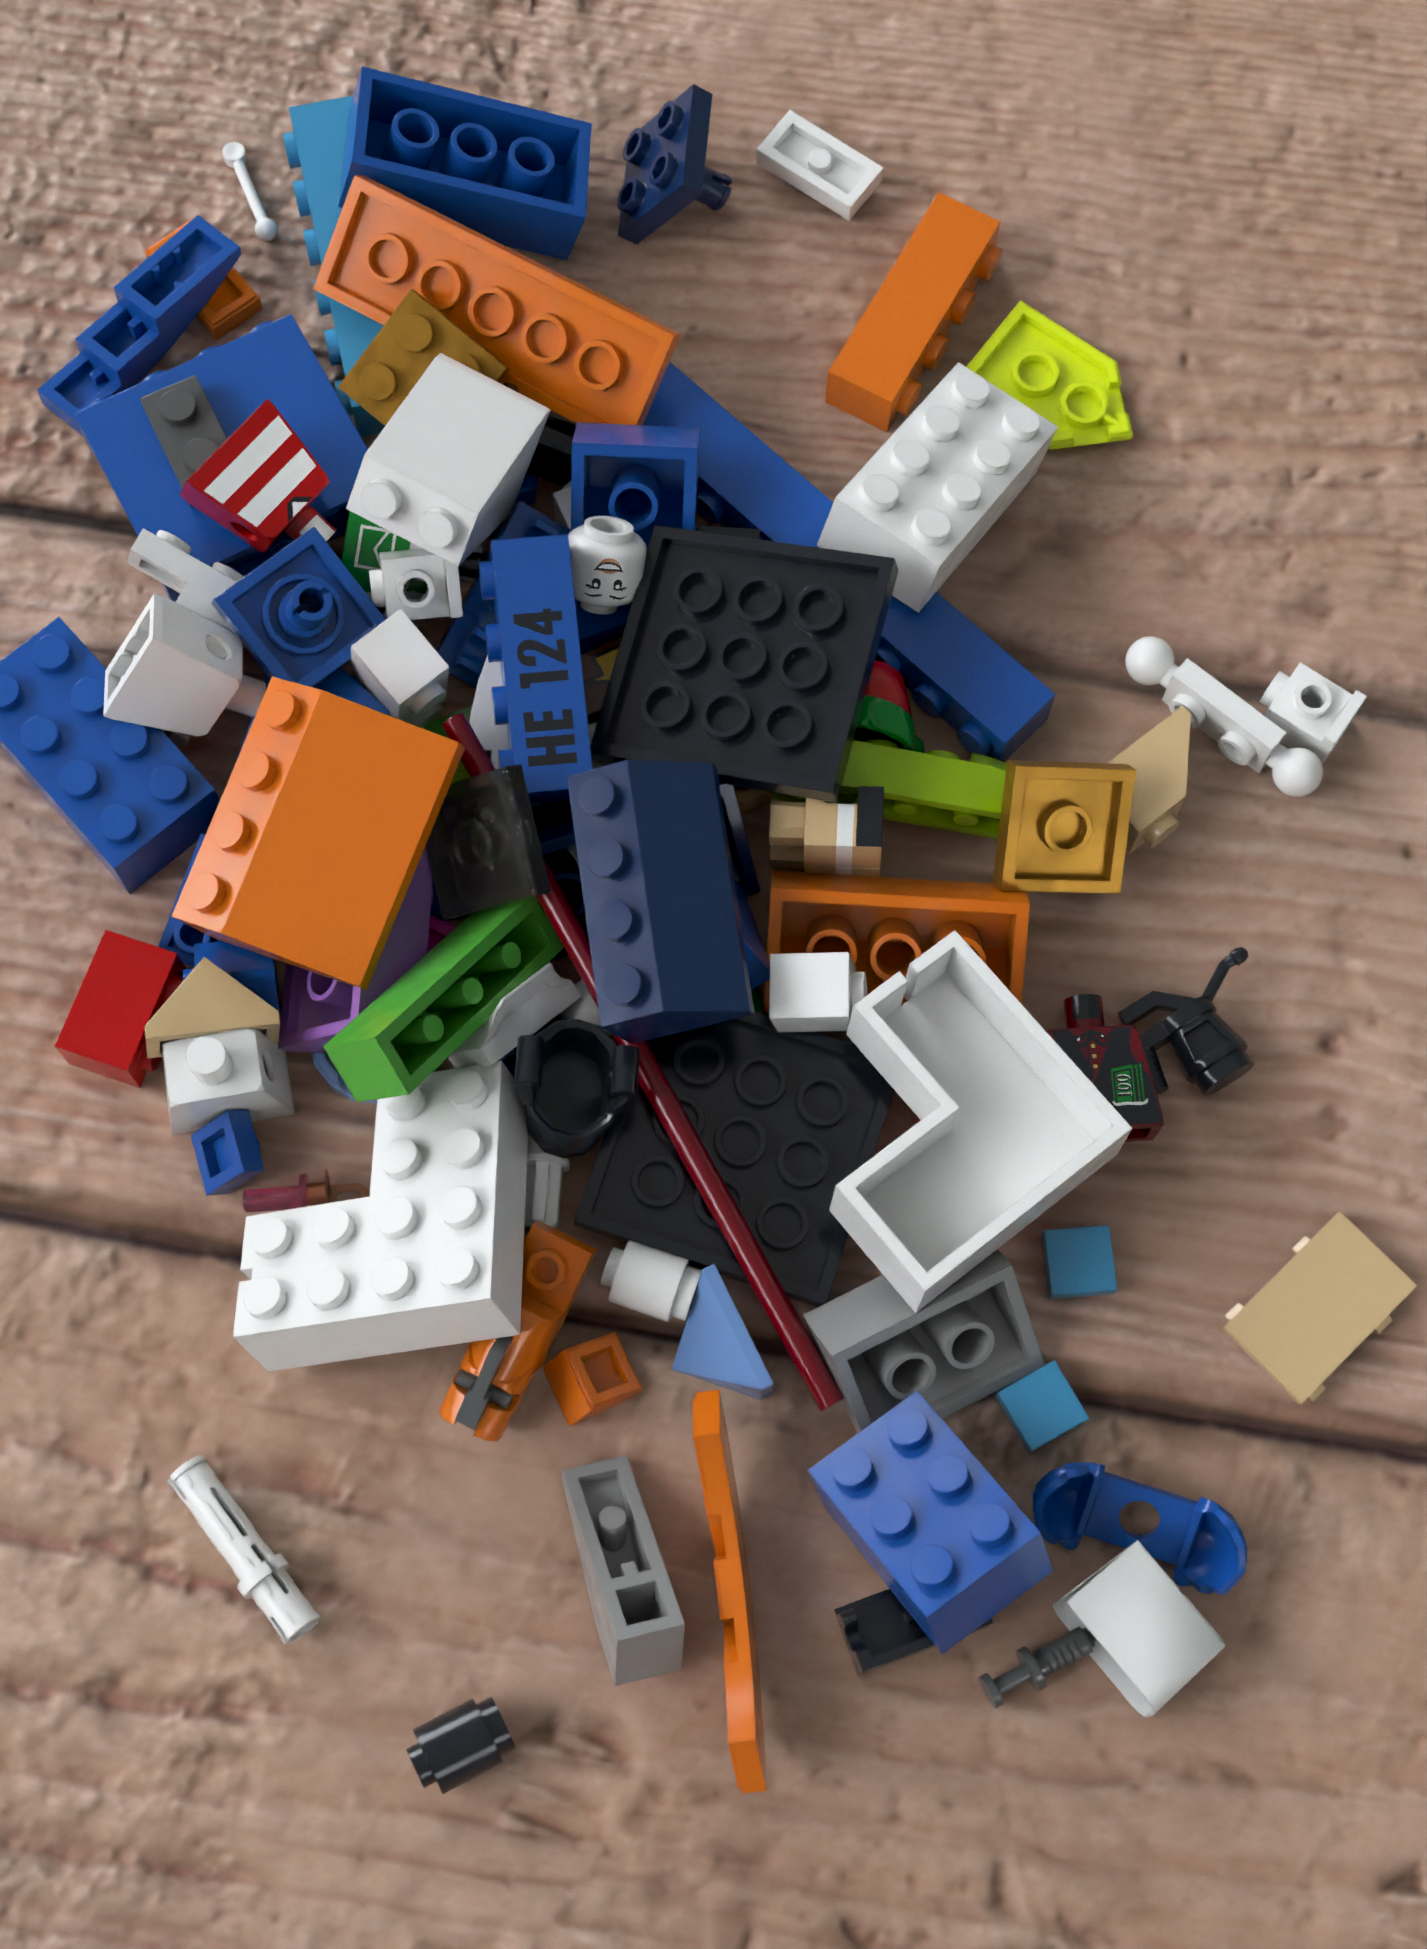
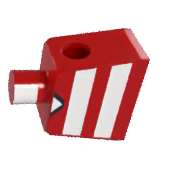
(261, 482)

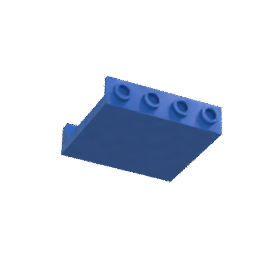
(236, 378)

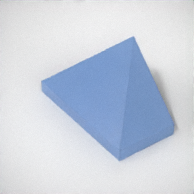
(718, 1344)

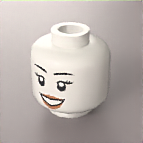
(606, 563)

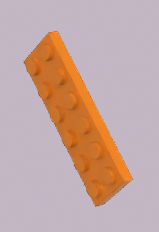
(554, 334)

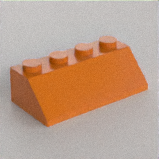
(895, 921)

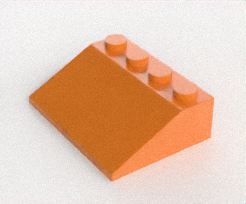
(318, 832)

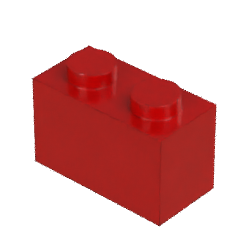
(114, 1004)

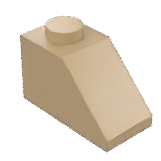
(1160, 779)

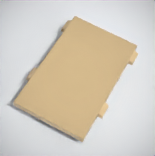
(1319, 1308)

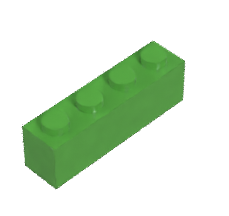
(442, 1000)

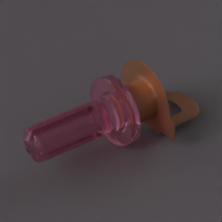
(298, 1196)

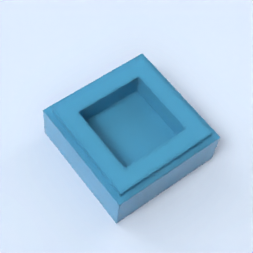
(1079, 1262)
(1042, 1407)

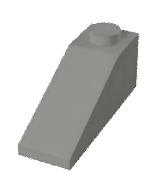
(624, 1572)

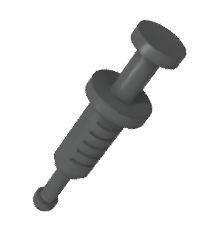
(1039, 1664)

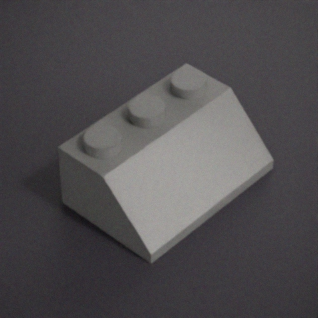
(949, 1351)

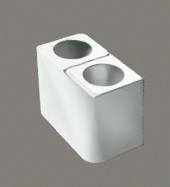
(1143, 1628)

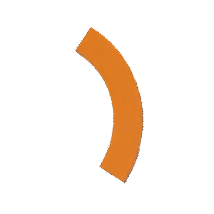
(733, 1592)

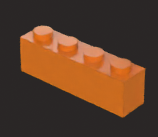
(913, 312)

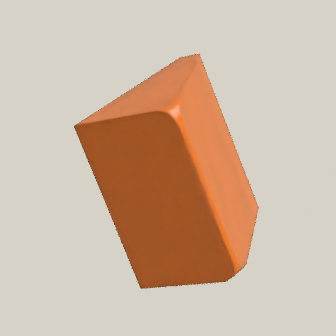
(592, 1378)

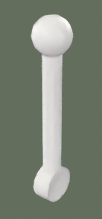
(235, 157)

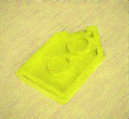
(1056, 378)

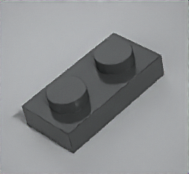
(184, 426)

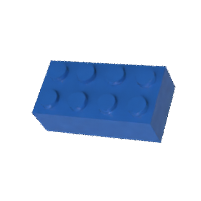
(473, 159)
(107, 778)

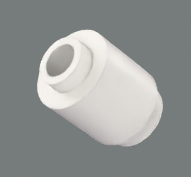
(650, 1281)

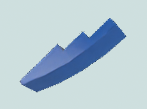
(150, 316)

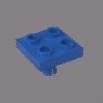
(299, 611)

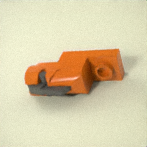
(500, 1369)

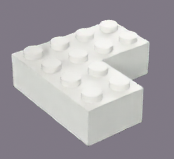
(999, 1129)
(419, 1258)

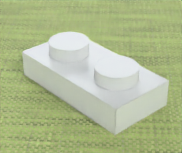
(819, 165)

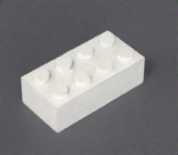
(939, 482)

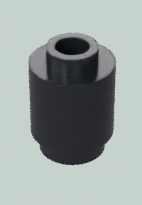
(460, 1744)

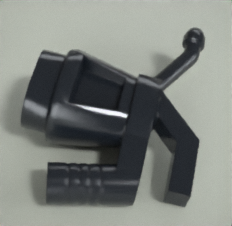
(1202, 1041)

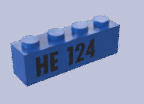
(539, 662)

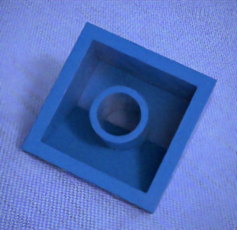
(635, 475)

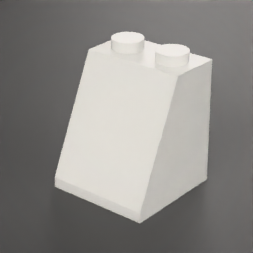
(449, 460)

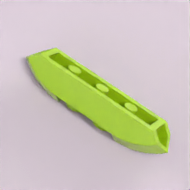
(926, 787)

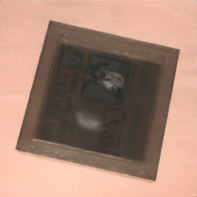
(486, 845)

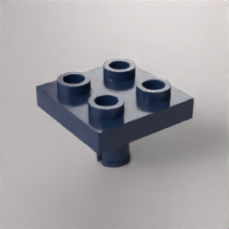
(669, 167)

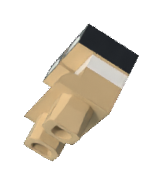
(829, 835)

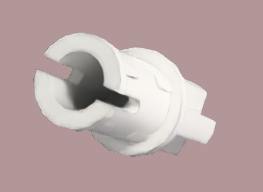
(543, 1185)

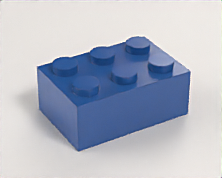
(931, 1521)

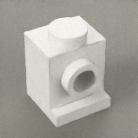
(442, 581)
(1310, 709)

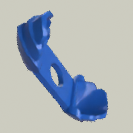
(1190, 1533)

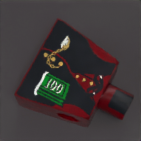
(1113, 1062)

